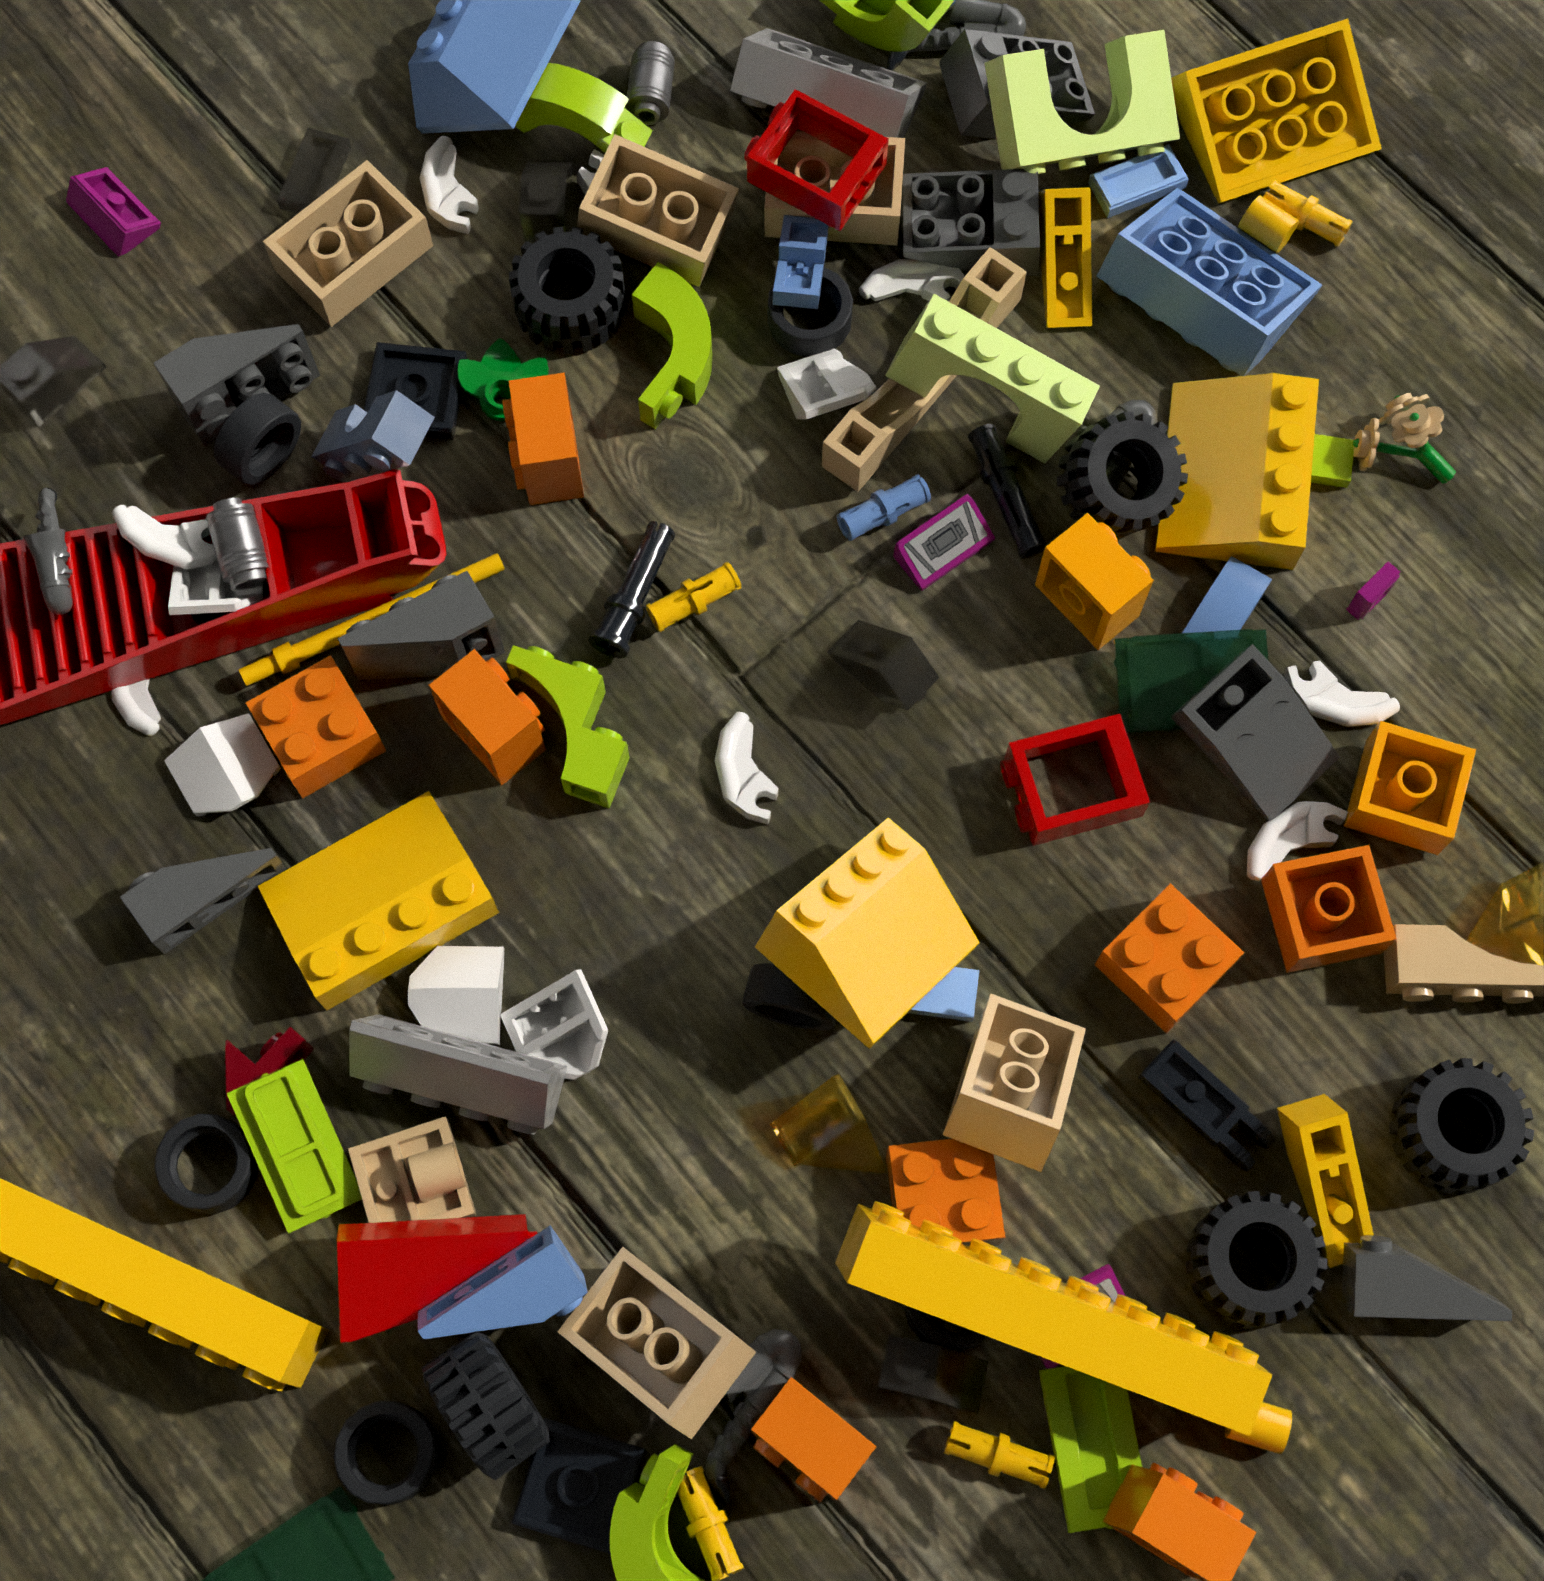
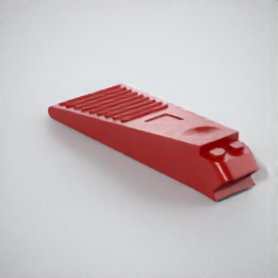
(327, 559)

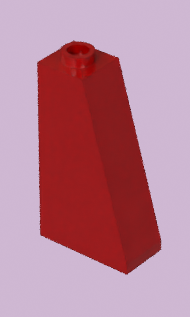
(405, 1265)

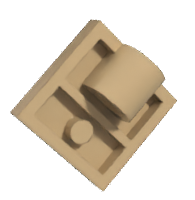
(412, 1175)

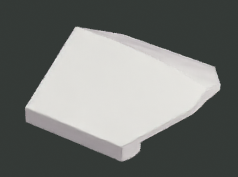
(823, 384)
(205, 592)
(223, 765)
(460, 992)
(560, 1025)

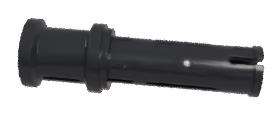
(626, 607)

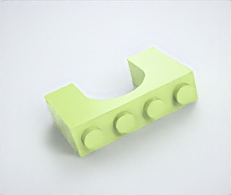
(1034, 134)
(958, 343)

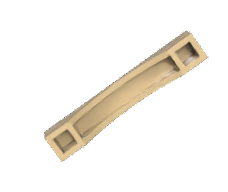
(884, 419)
(1440, 962)

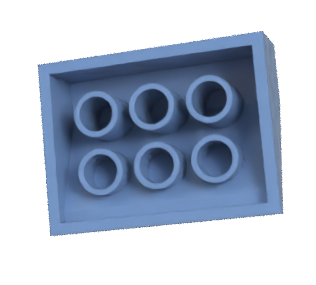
(1207, 280)

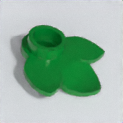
(490, 377)

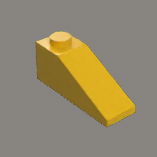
(1066, 256)
(1327, 1172)

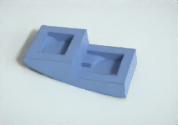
(800, 262)
(1229, 599)

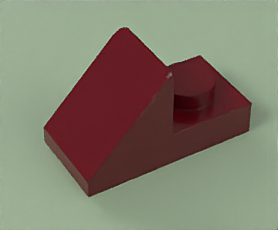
(276, 1053)

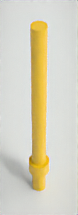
(287, 656)

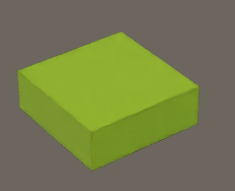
(1332, 461)

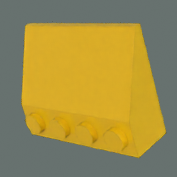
(1277, 111)
(1245, 467)
(377, 900)
(871, 933)

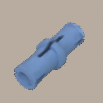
(883, 507)

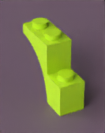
(575, 692)

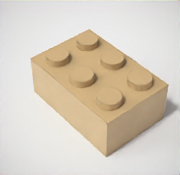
(657, 209)
(876, 216)
(349, 243)
(1015, 1083)
(657, 1343)

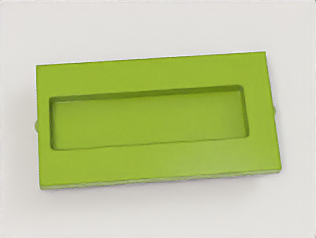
(295, 1145)
(1090, 1442)

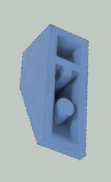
(512, 1291)

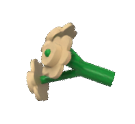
(1411, 424)

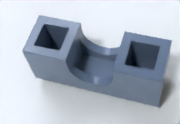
(372, 441)

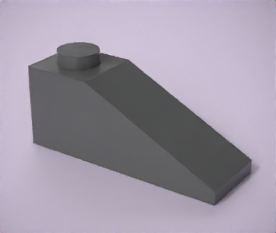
(191, 895)
(1395, 1283)

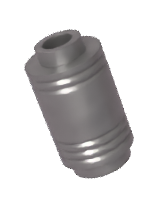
(650, 82)
(238, 544)

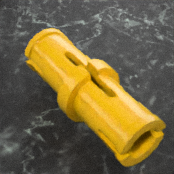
(1309, 213)
(693, 596)
(999, 1454)
(708, 1525)

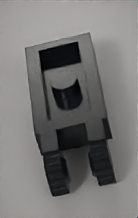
(1204, 1102)

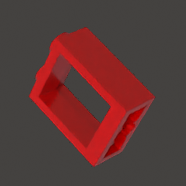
(831, 127)
(1121, 766)

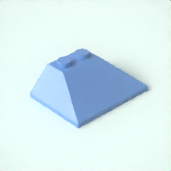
(483, 61)

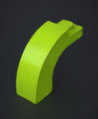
(888, 23)
(582, 105)
(678, 314)
(640, 1522)

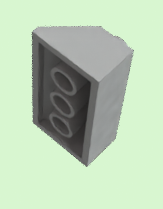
(777, 64)
(455, 1071)

